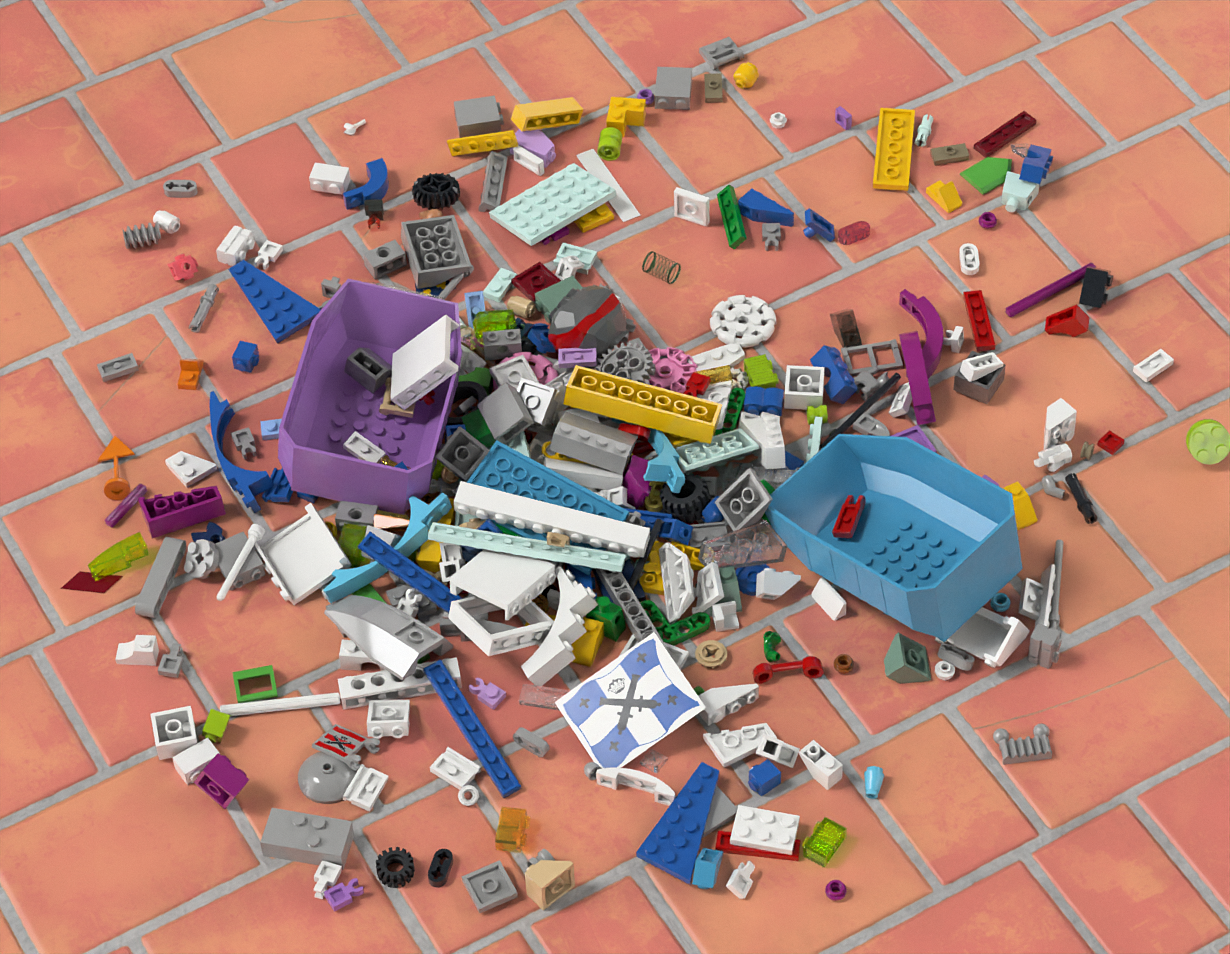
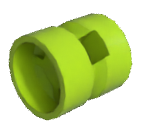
(609, 144)

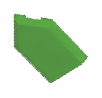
(987, 173)

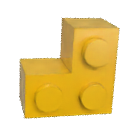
(626, 112)

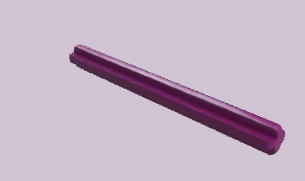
(1047, 291)

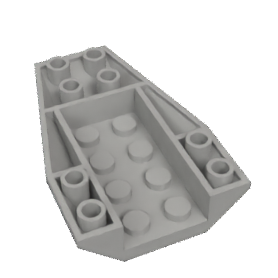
(386, 633)

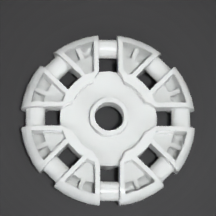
(746, 310)

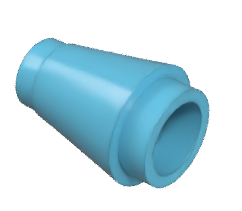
(873, 781)

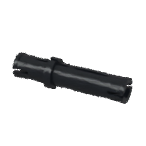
(1084, 504)

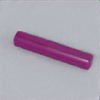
(115, 516)

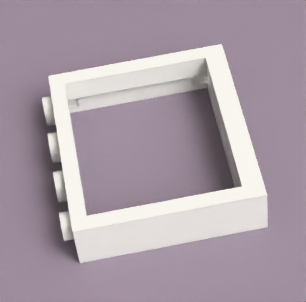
(493, 644)

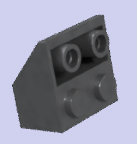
(368, 368)

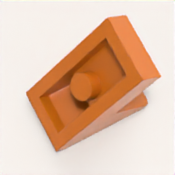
(190, 373)

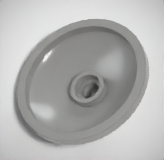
(321, 784)

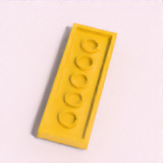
(893, 149)

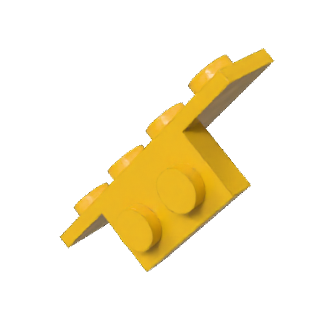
(482, 143)

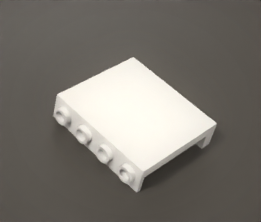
(422, 363)
(302, 557)
(504, 579)

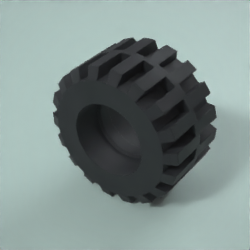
(690, 502)

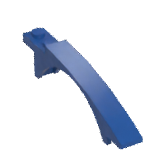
(244, 481)

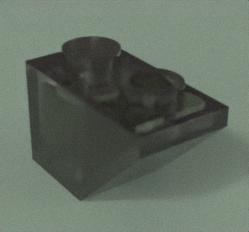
(846, 328)

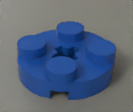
(539, 336)

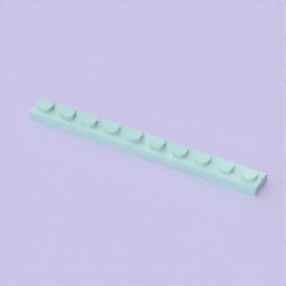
(526, 547)

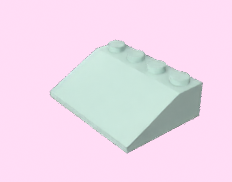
(723, 448)

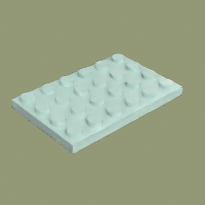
(552, 204)

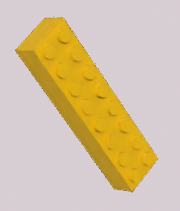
(642, 404)

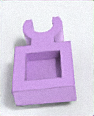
(489, 695)

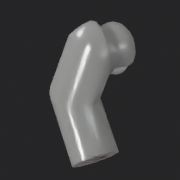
(1050, 488)

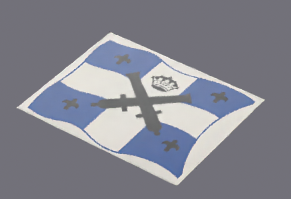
(630, 704)

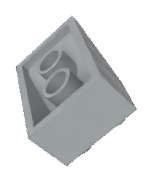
(744, 501)

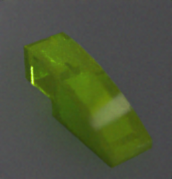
(118, 556)

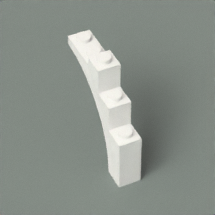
(568, 626)

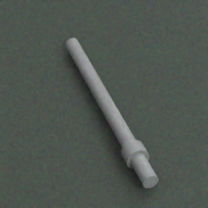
(1054, 617)

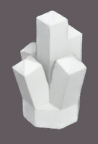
(1056, 456)

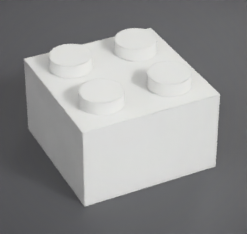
(803, 387)
(173, 731)

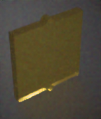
(393, 515)

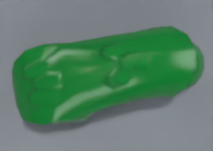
(771, 639)

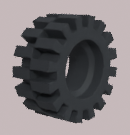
(398, 877)

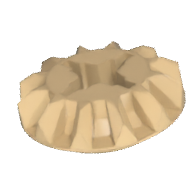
(711, 647)

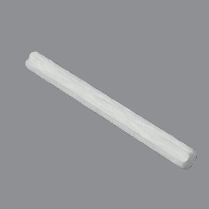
(281, 704)

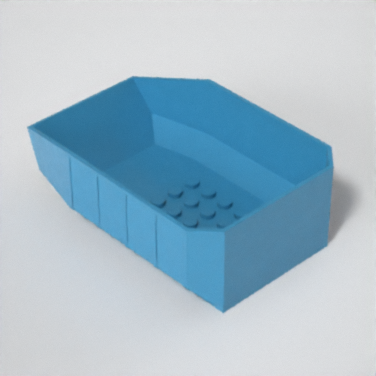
(926, 543)

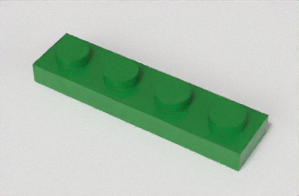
(731, 216)

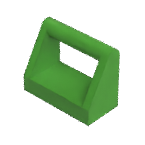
(251, 674)

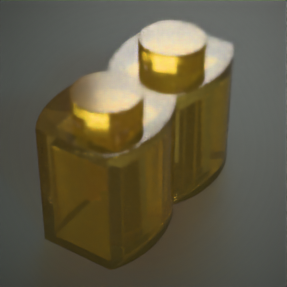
(511, 829)

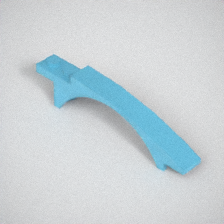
(665, 466)
(421, 519)

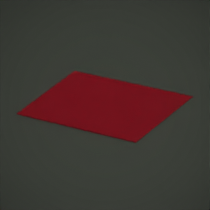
(85, 582)

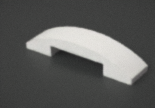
(636, 779)

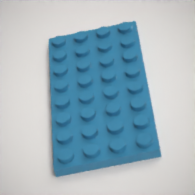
(522, 476)

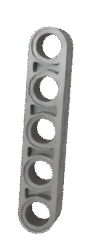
(160, 577)

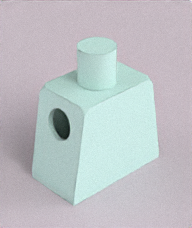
(1018, 192)

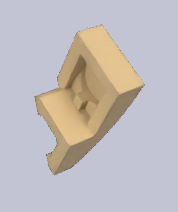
(557, 539)

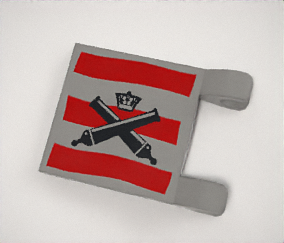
(344, 743)

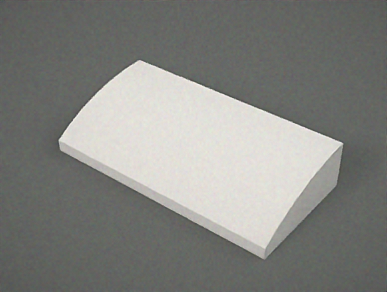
(585, 474)

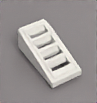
(974, 369)

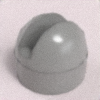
(590, 770)

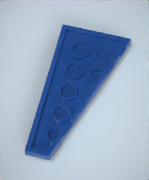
(275, 304)
(679, 832)

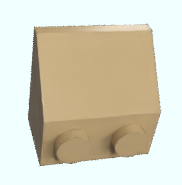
(549, 881)

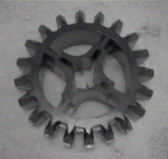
(436, 191)

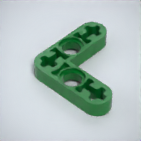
(672, 631)

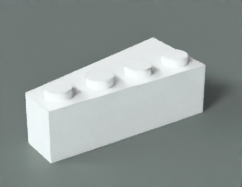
(768, 436)

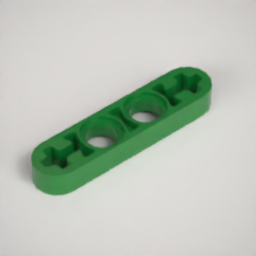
(733, 418)

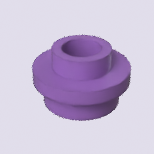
(646, 94)

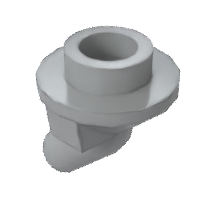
(630, 327)

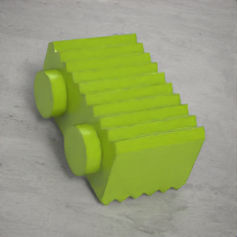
(760, 372)

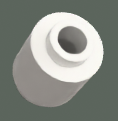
(167, 221)

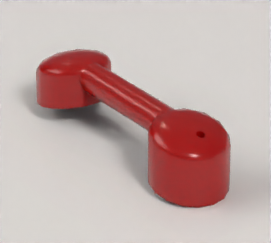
(811, 667)

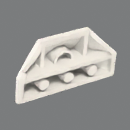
(677, 581)

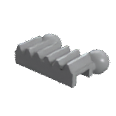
(1024, 750)

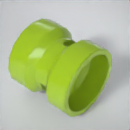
(813, 412)

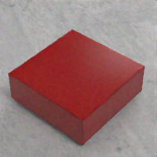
(1110, 442)

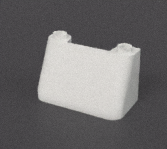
(989, 636)

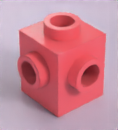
(177, 267)

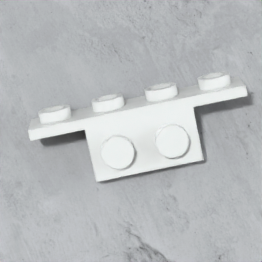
(1037, 597)

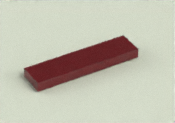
(1005, 134)

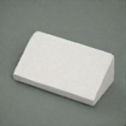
(829, 599)

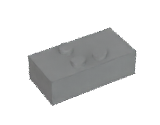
(306, 837)

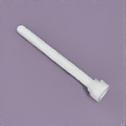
(255, 534)

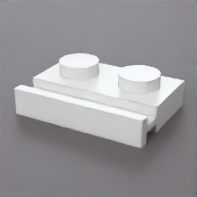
(455, 768)
(365, 787)

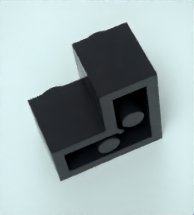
(1095, 286)

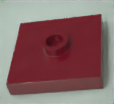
(534, 280)

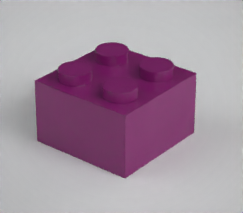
(221, 780)

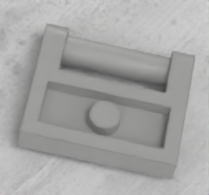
(721, 52)

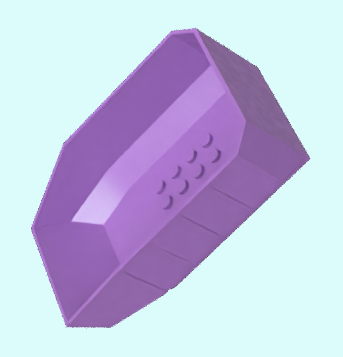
(331, 405)

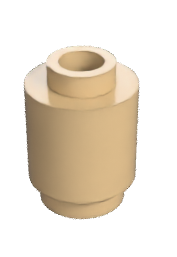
(521, 306)

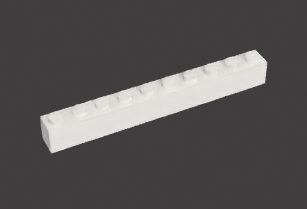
(547, 517)

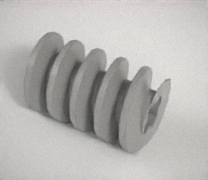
(142, 235)

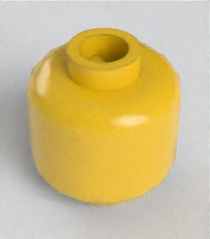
(746, 75)

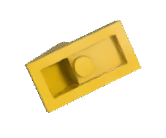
(945, 195)

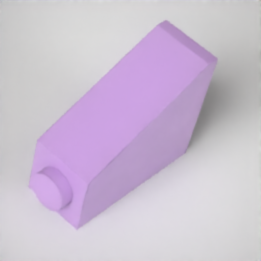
(536, 143)

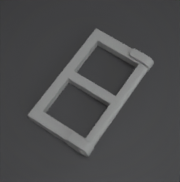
(844, 351)

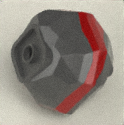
(588, 320)

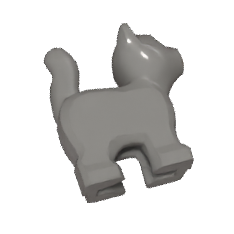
(868, 384)

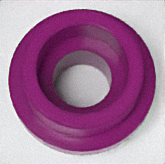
(987, 220)
(835, 885)

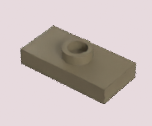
(713, 88)
(949, 154)

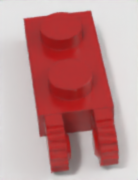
(849, 517)

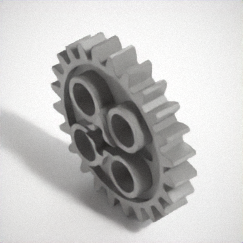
(627, 362)

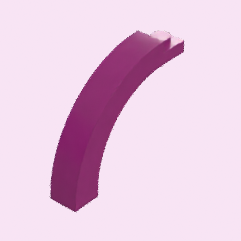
(931, 323)
(917, 377)

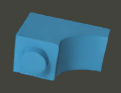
(707, 868)

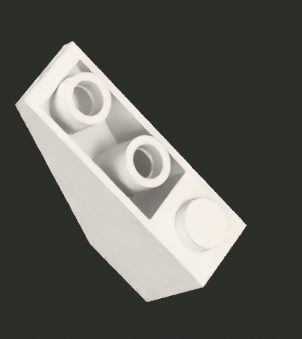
(726, 700)

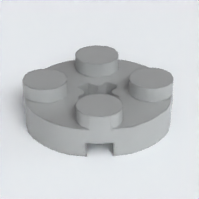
(193, 562)

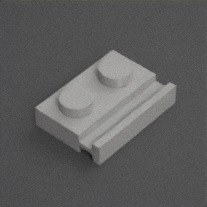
(705, 532)

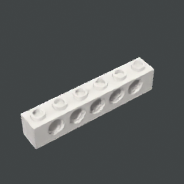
(391, 686)

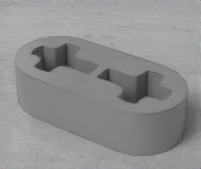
(180, 188)
(956, 656)
(531, 742)

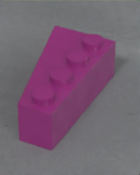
(181, 510)

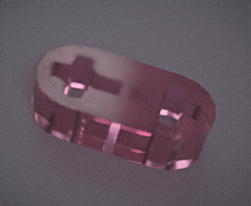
(854, 232)

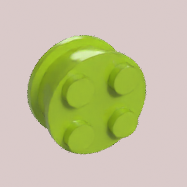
(1208, 441)

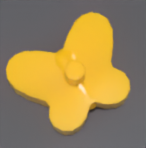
(654, 565)

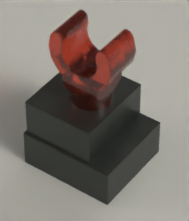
(375, 211)

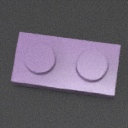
(575, 356)

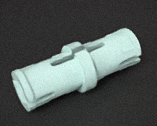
(924, 130)

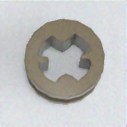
(1087, 450)

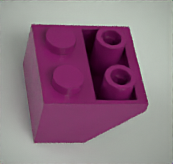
(634, 482)

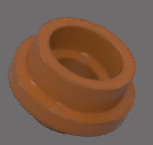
(843, 659)

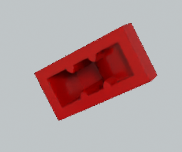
(1068, 321)

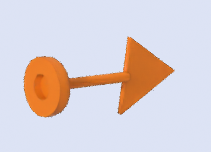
(116, 487)

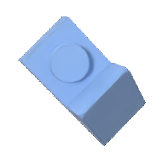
(474, 304)

